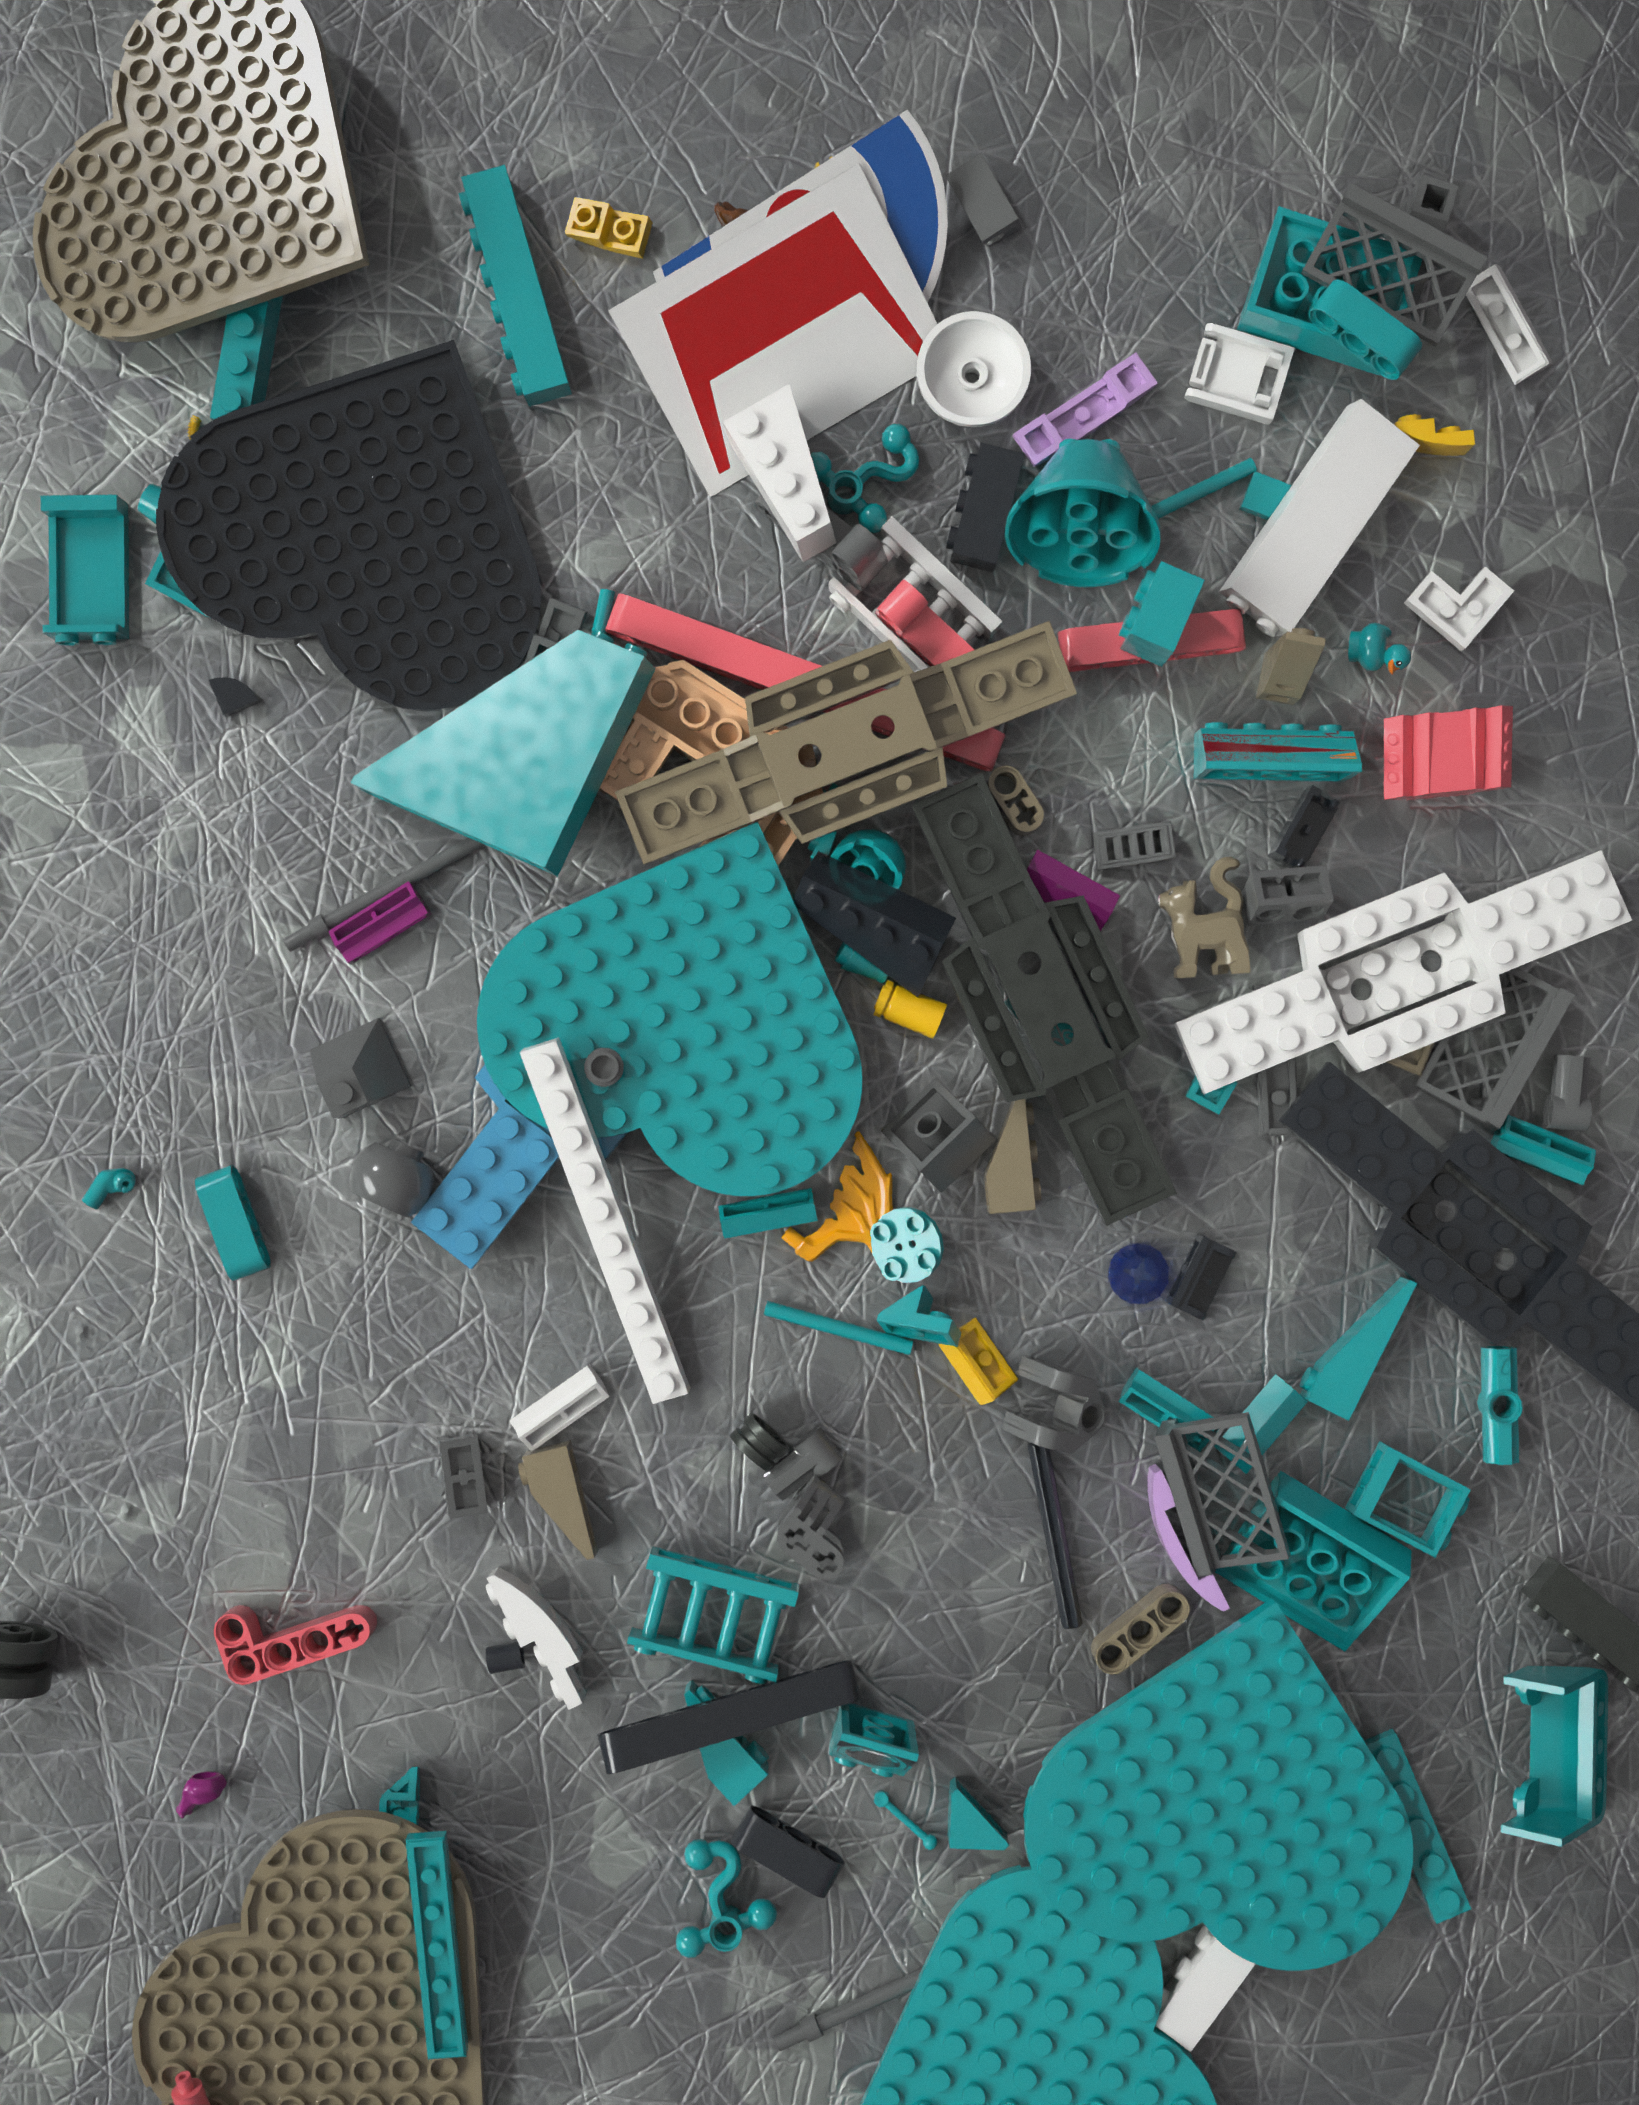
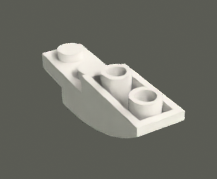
(534, 1619)

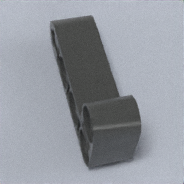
(855, 556)

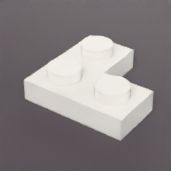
(1455, 614)

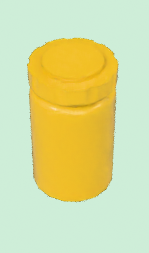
(912, 1012)

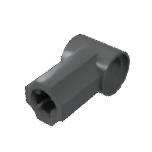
(1568, 1103)
(810, 1457)

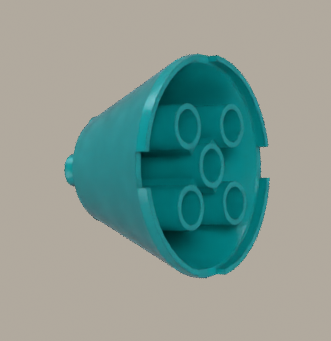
(1084, 518)

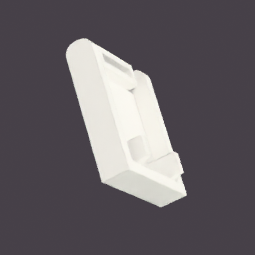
(1232, 371)

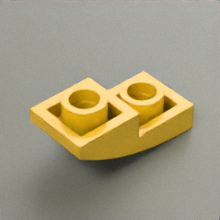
(607, 228)
(1446, 442)

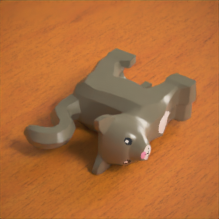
(1214, 930)

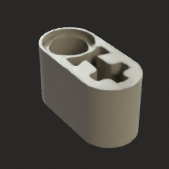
(1027, 803)

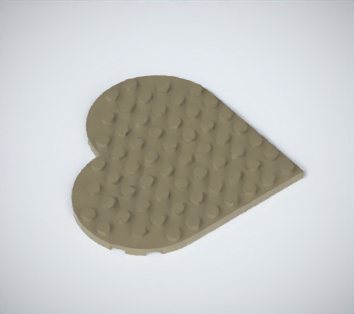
(209, 178)
(314, 1983)

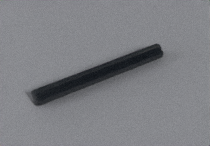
(1055, 1536)

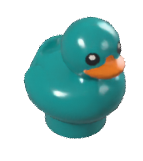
(1370, 649)

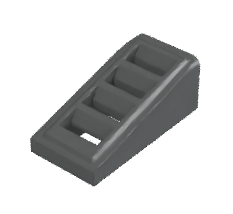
(1147, 830)

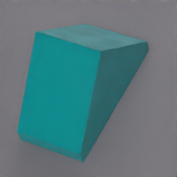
(970, 1823)

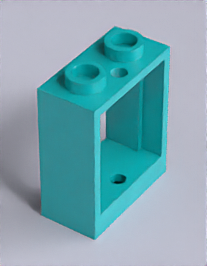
(1373, 1482)

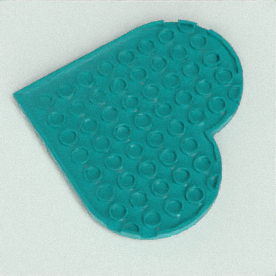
(709, 1001)
(1225, 1803)
(1033, 2014)

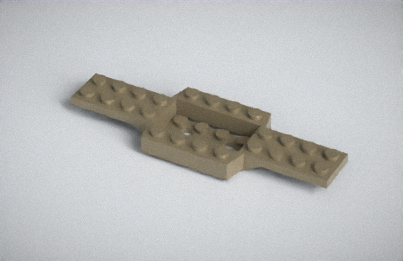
(927, 712)

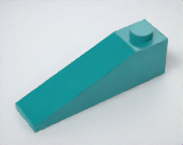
(1348, 1364)

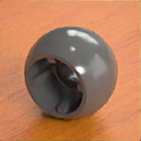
(392, 1177)

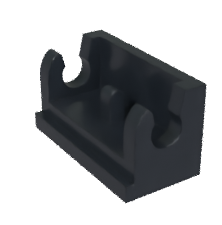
(1304, 829)
(1200, 1276)

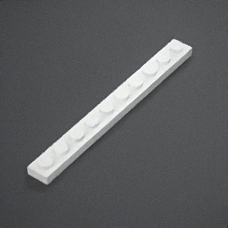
(605, 1219)

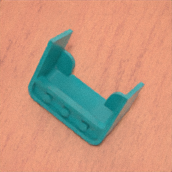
(1566, 1753)

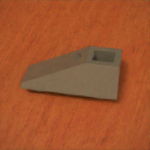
(1289, 666)
(1009, 1169)

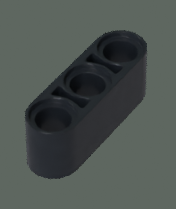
(787, 1851)

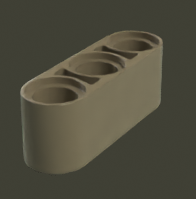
(1134, 1647)

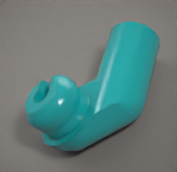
(109, 1182)

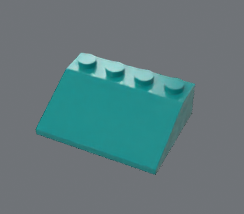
(1283, 296)
(1337, 1565)

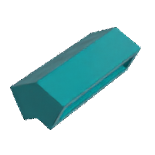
(1544, 1150)
(767, 1213)
(1160, 1403)
(1269, 1414)

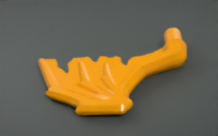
(856, 1207)

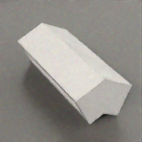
(560, 1408)

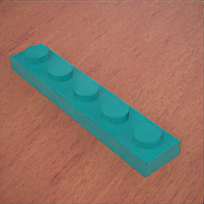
(1430, 1858)

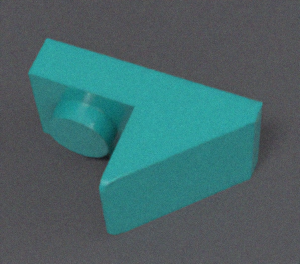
(912, 1320)

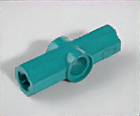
(1499, 1430)

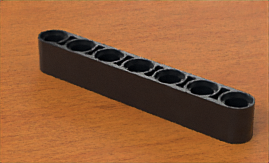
(728, 1716)

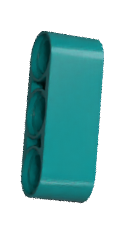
(1365, 329)
(232, 1222)

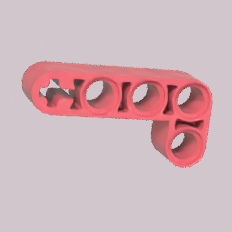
(919, 627)
(298, 1638)

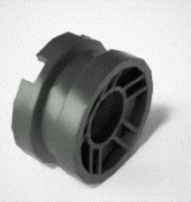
(759, 1442)

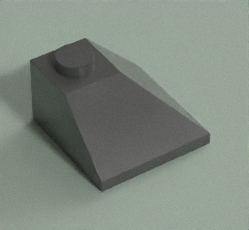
(358, 1069)

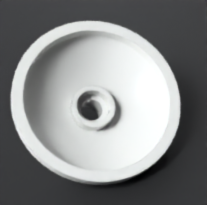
(976, 345)

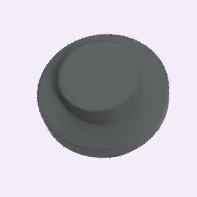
(604, 1067)

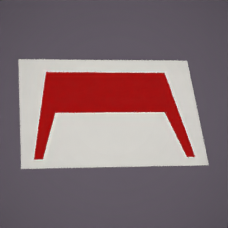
(793, 300)

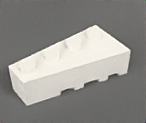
(778, 459)

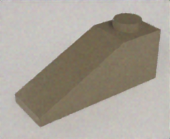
(559, 1491)

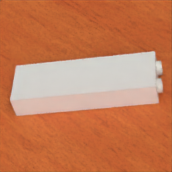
(1318, 519)

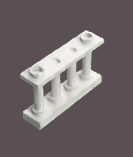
(923, 569)

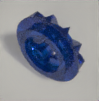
(1123, 1283)

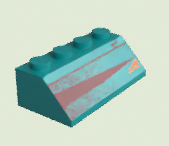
(1275, 754)

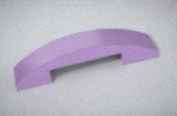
(1087, 410)
(1160, 1501)

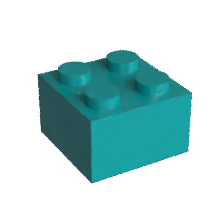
(1162, 613)

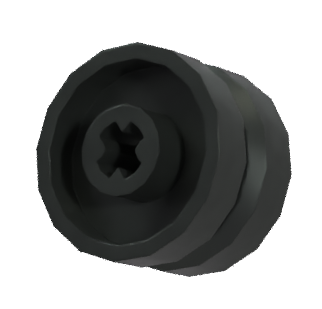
(23, 1659)

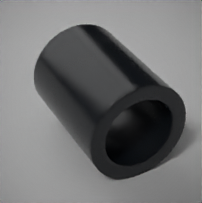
(505, 1657)

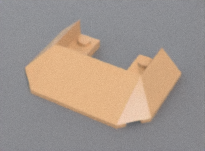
(695, 718)

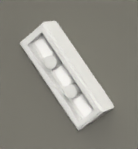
(1507, 325)

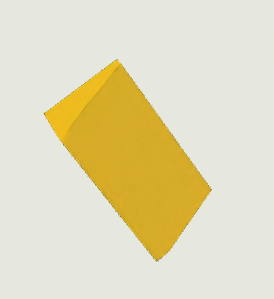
(980, 1363)

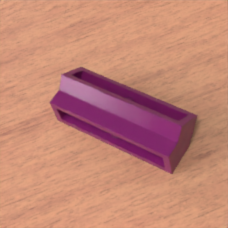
(1059, 882)
(379, 923)

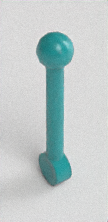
(881, 1799)

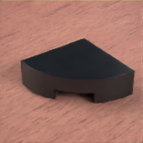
(232, 695)

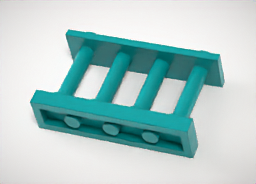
(739, 1586)

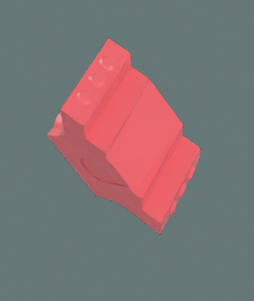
(1448, 753)

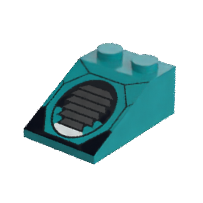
(873, 1740)

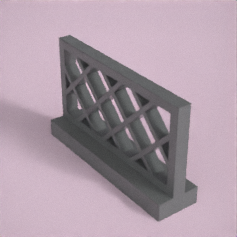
(1404, 232)
(1517, 1067)
(1189, 1490)

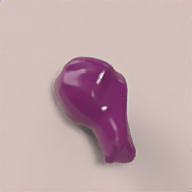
(200, 1790)

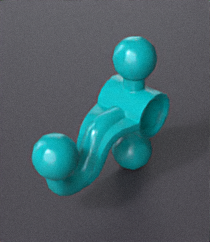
(872, 516)
(760, 1914)

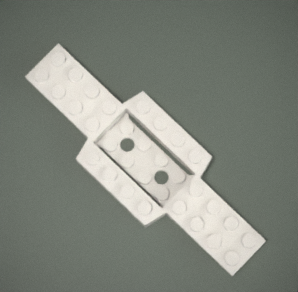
(1474, 946)

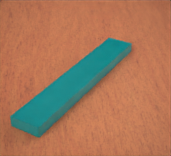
(437, 1944)

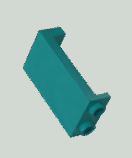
(87, 568)

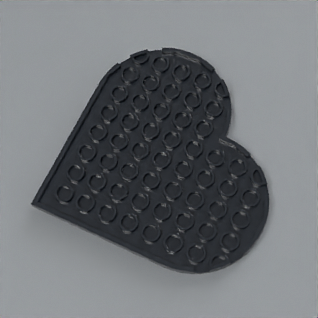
(362, 521)

